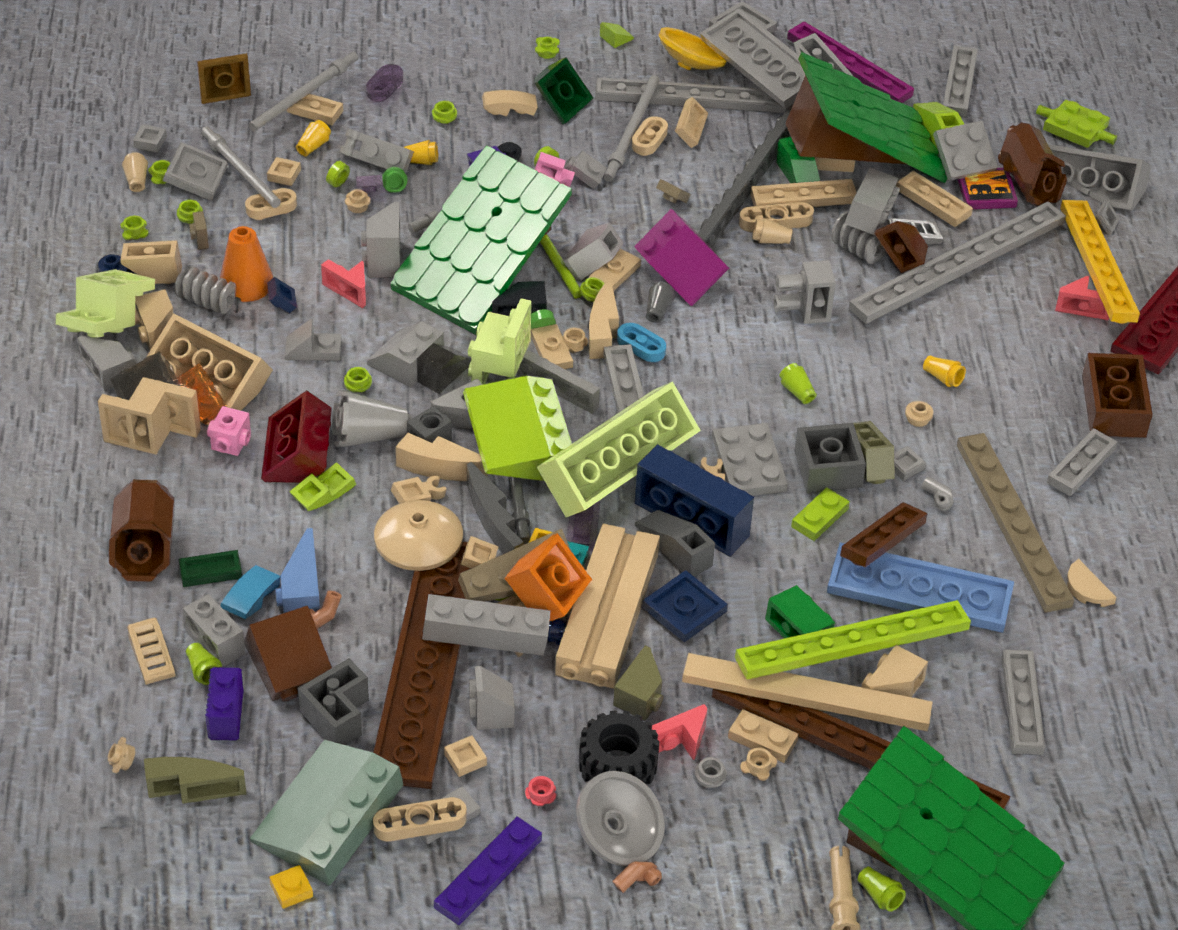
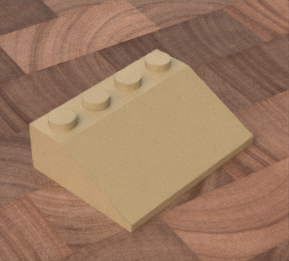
(232, 369)

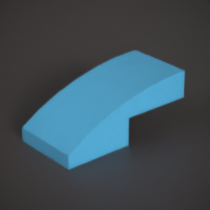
(248, 592)

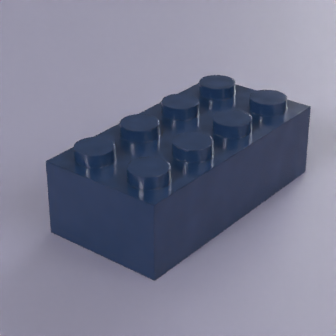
(696, 496)

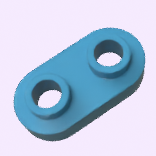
(643, 342)

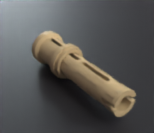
(843, 905)

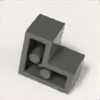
(333, 700)

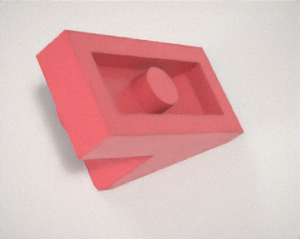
(346, 283)
(1079, 300)
(684, 729)

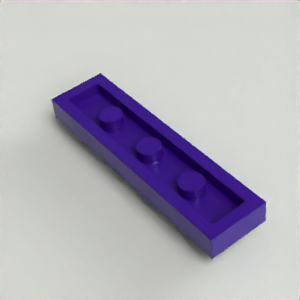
(487, 870)

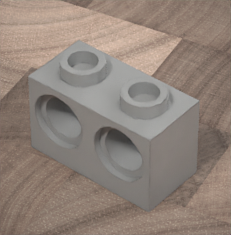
(214, 629)

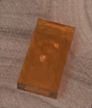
(208, 397)

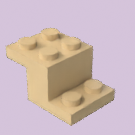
(149, 415)

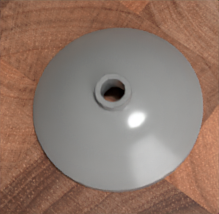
(630, 810)

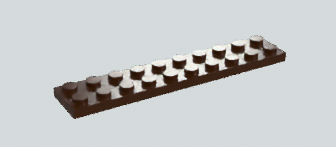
(420, 682)

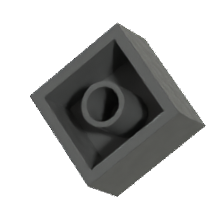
(830, 457)

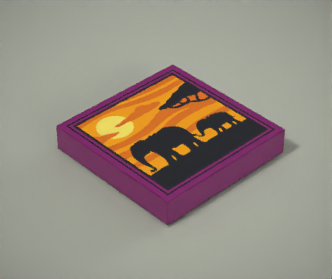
(989, 190)

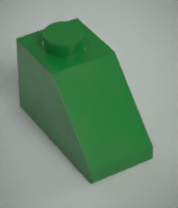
(795, 167)

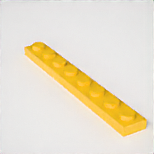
(1100, 262)

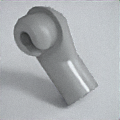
(942, 494)

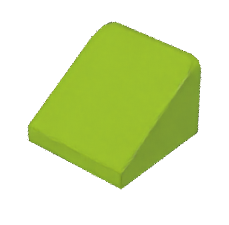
(614, 34)

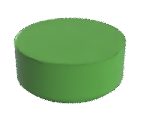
(542, 318)

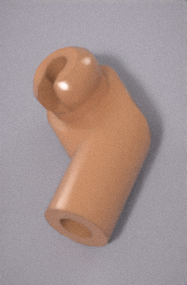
(328, 609)

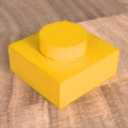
(291, 886)

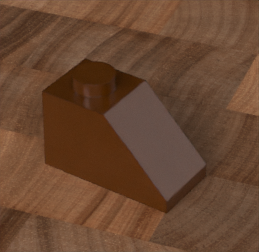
(903, 245)

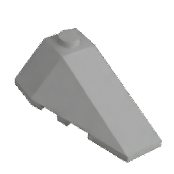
(1105, 175)

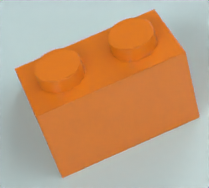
(549, 578)

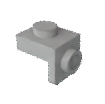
(586, 169)

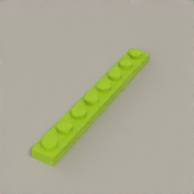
(852, 639)

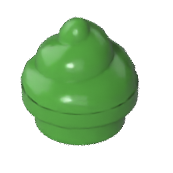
(394, 179)

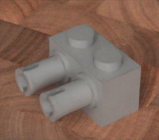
(815, 292)

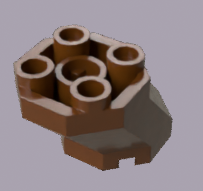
(1032, 164)
(141, 530)

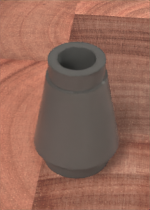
(659, 300)

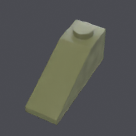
(877, 453)

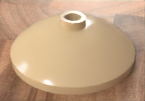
(418, 535)

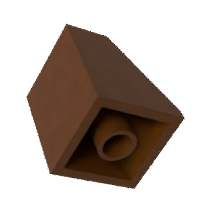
(287, 652)

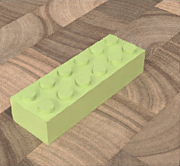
(611, 451)

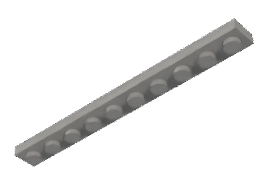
(956, 262)

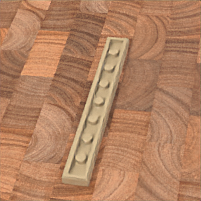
(810, 693)

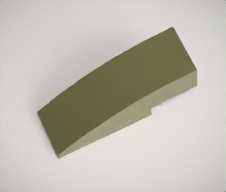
(192, 778)

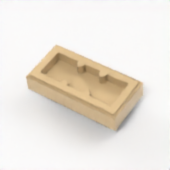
(691, 122)
(618, 268)
(551, 345)

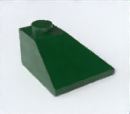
(563, 89)

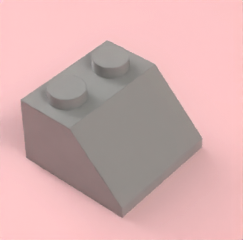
(382, 242)
(400, 354)

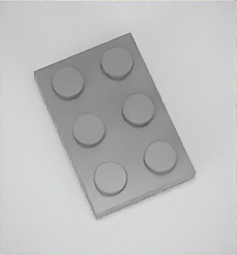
(750, 459)

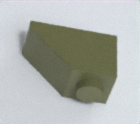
(640, 686)

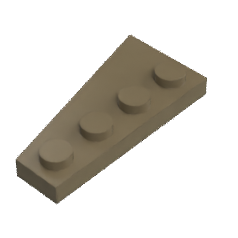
(487, 580)

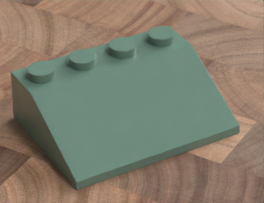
(329, 809)

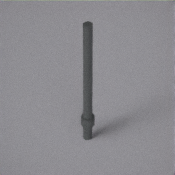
(521, 516)

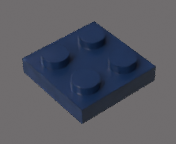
(685, 606)

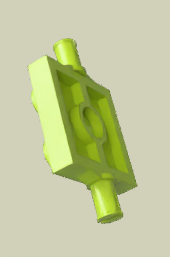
(1076, 123)

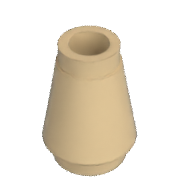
(135, 170)
(769, 232)

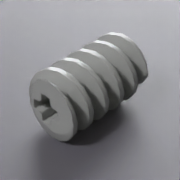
(857, 241)
(205, 290)

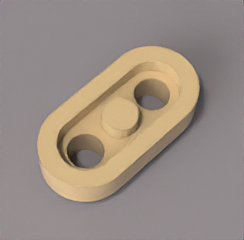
(649, 135)
(259, 208)

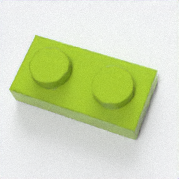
(820, 514)

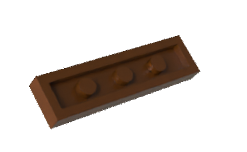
(883, 534)

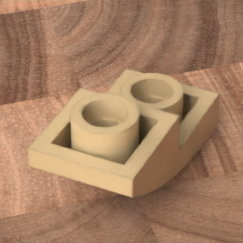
(502, 101)

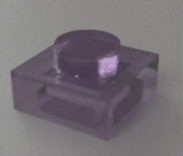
(369, 183)

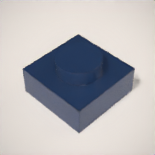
(281, 295)

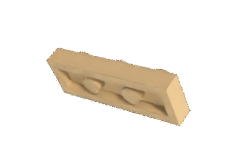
(934, 198)

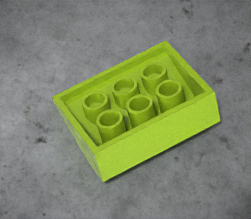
(517, 425)

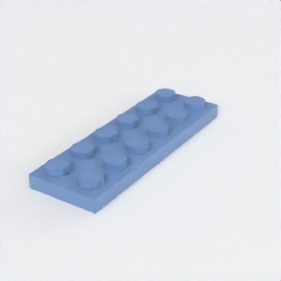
(918, 584)

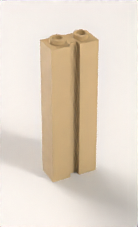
(608, 607)

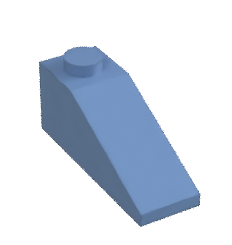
(299, 577)

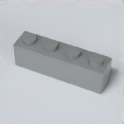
(873, 201)
(486, 625)

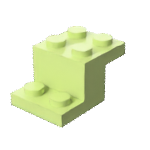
(105, 302)
(500, 343)

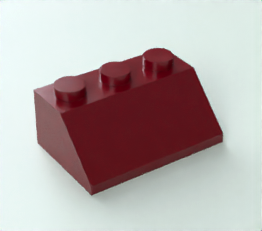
(297, 440)

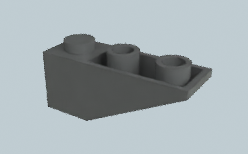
(680, 541)

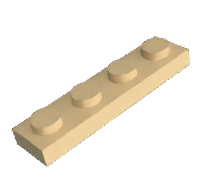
(814, 193)

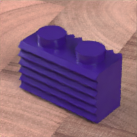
(224, 703)

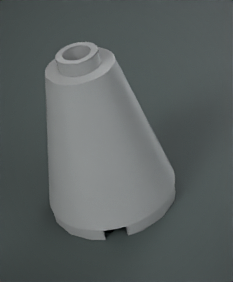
(366, 420)

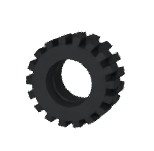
(621, 733)

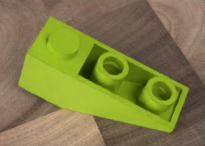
(937, 117)

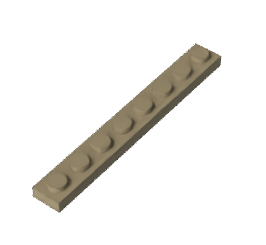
(1015, 523)

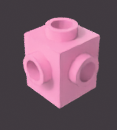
(229, 431)

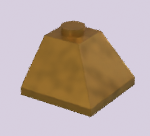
(224, 78)

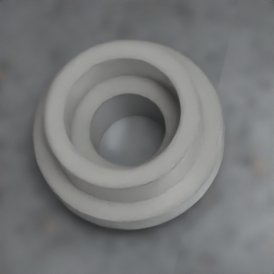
(710, 766)

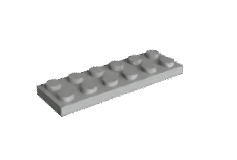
(757, 55)

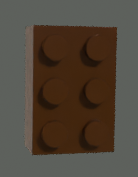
(1117, 394)

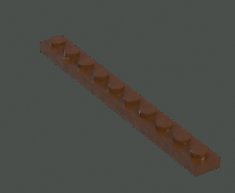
(827, 732)

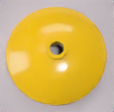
(689, 50)

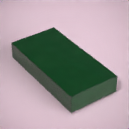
(210, 568)

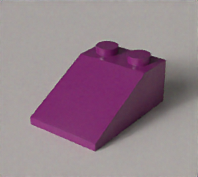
(681, 257)

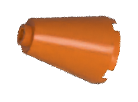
(246, 265)

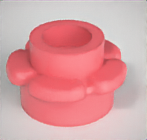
(541, 785)

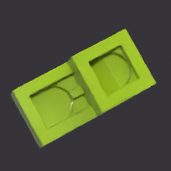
(324, 489)

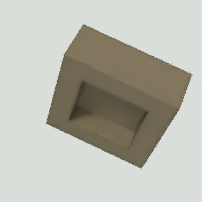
(672, 192)
(199, 230)

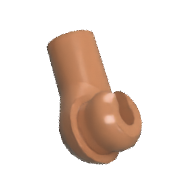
(637, 872)

